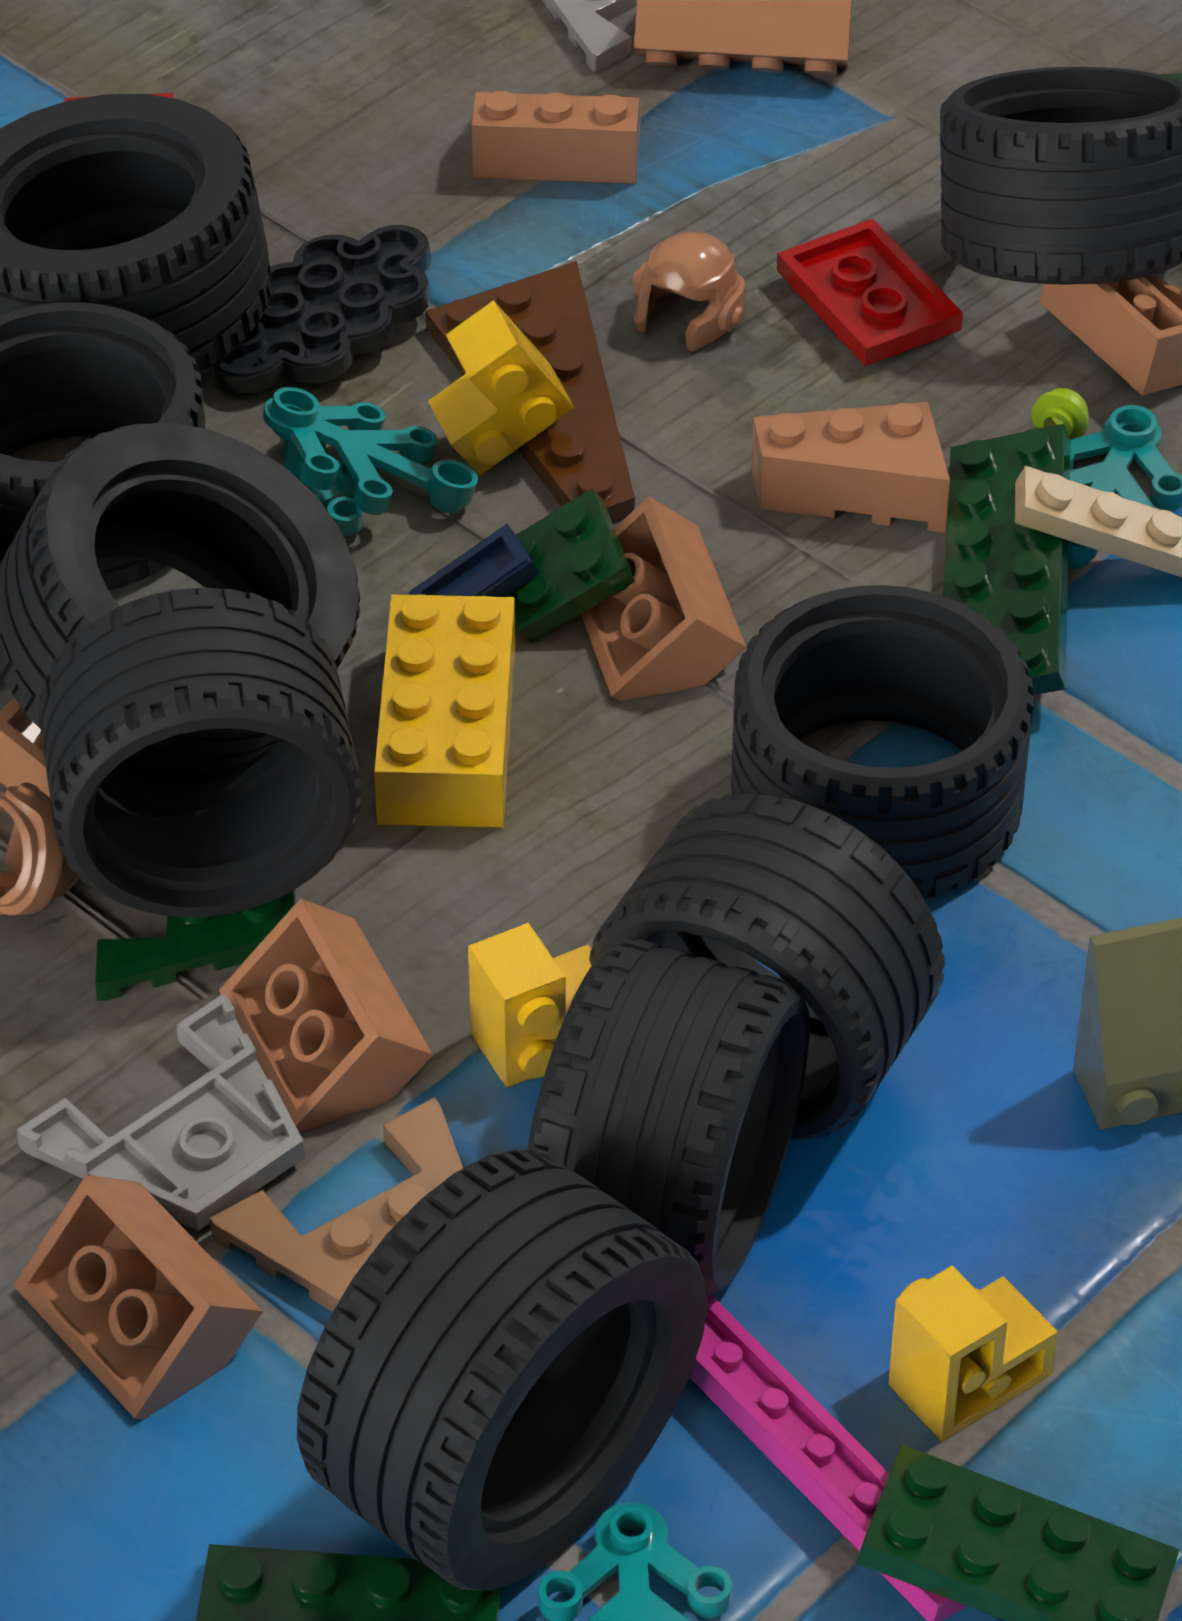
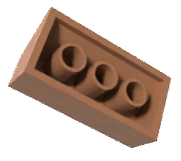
(746, 31)

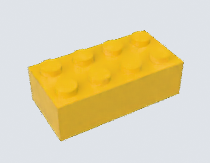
(445, 711)

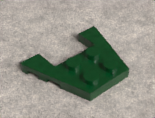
(188, 944)

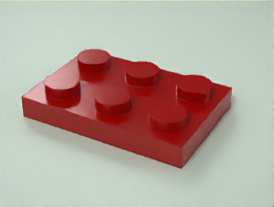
(869, 292)

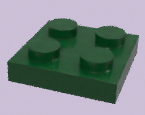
(577, 565)

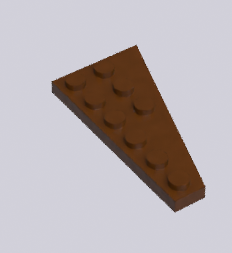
(585, 444)

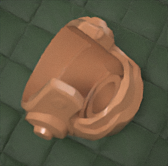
(699, 270)
(33, 855)

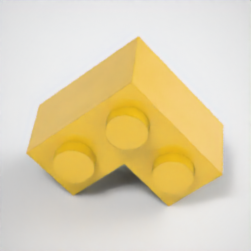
(503, 396)
(520, 1000)
(965, 1349)

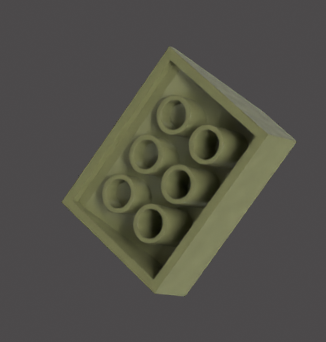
(1132, 1025)

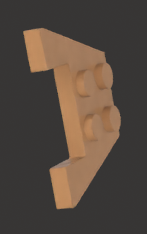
(335, 1251)

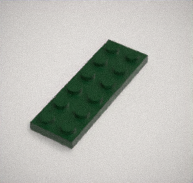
(1003, 567)

